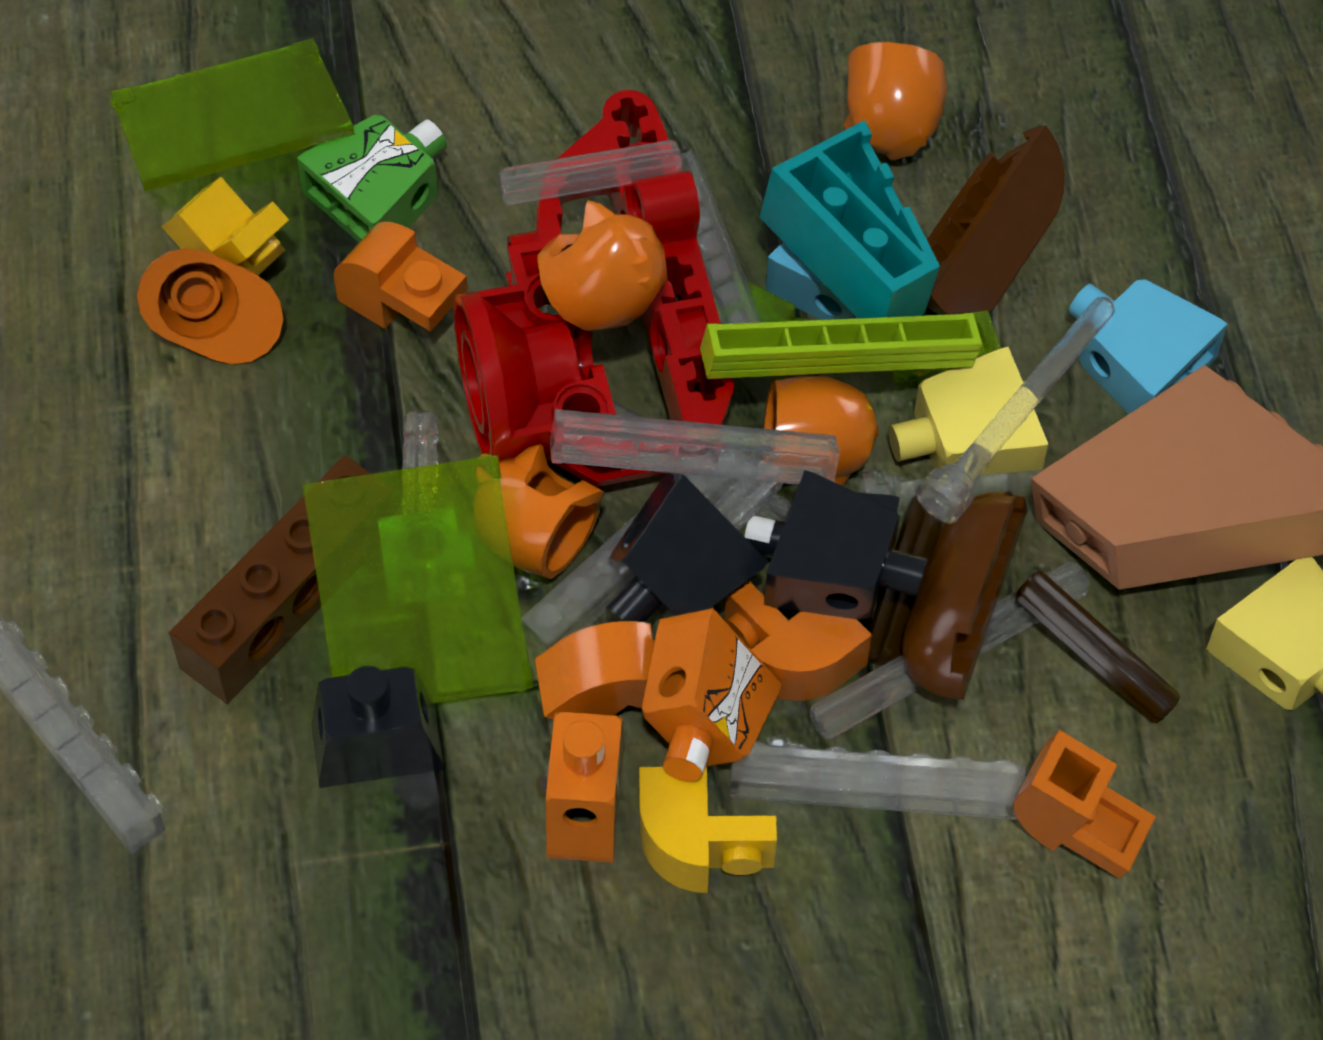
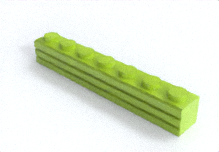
(840, 345)

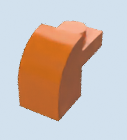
(395, 276)
(807, 653)
(596, 669)
(1071, 805)

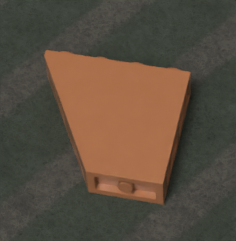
(1187, 488)

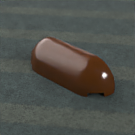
(996, 224)
(961, 593)

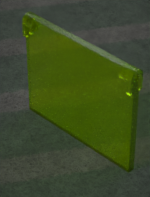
(230, 114)
(420, 577)

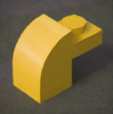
(227, 228)
(686, 842)

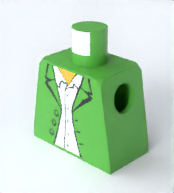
(373, 174)

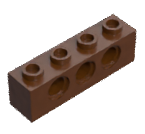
(255, 604)

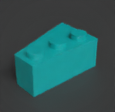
(850, 227)

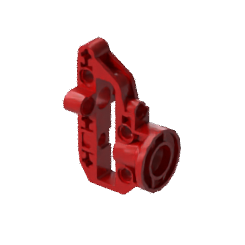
(529, 363)

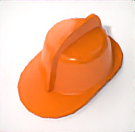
(210, 306)

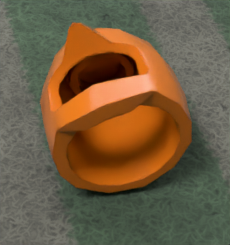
(897, 94)
(605, 271)
(825, 408)
(545, 513)

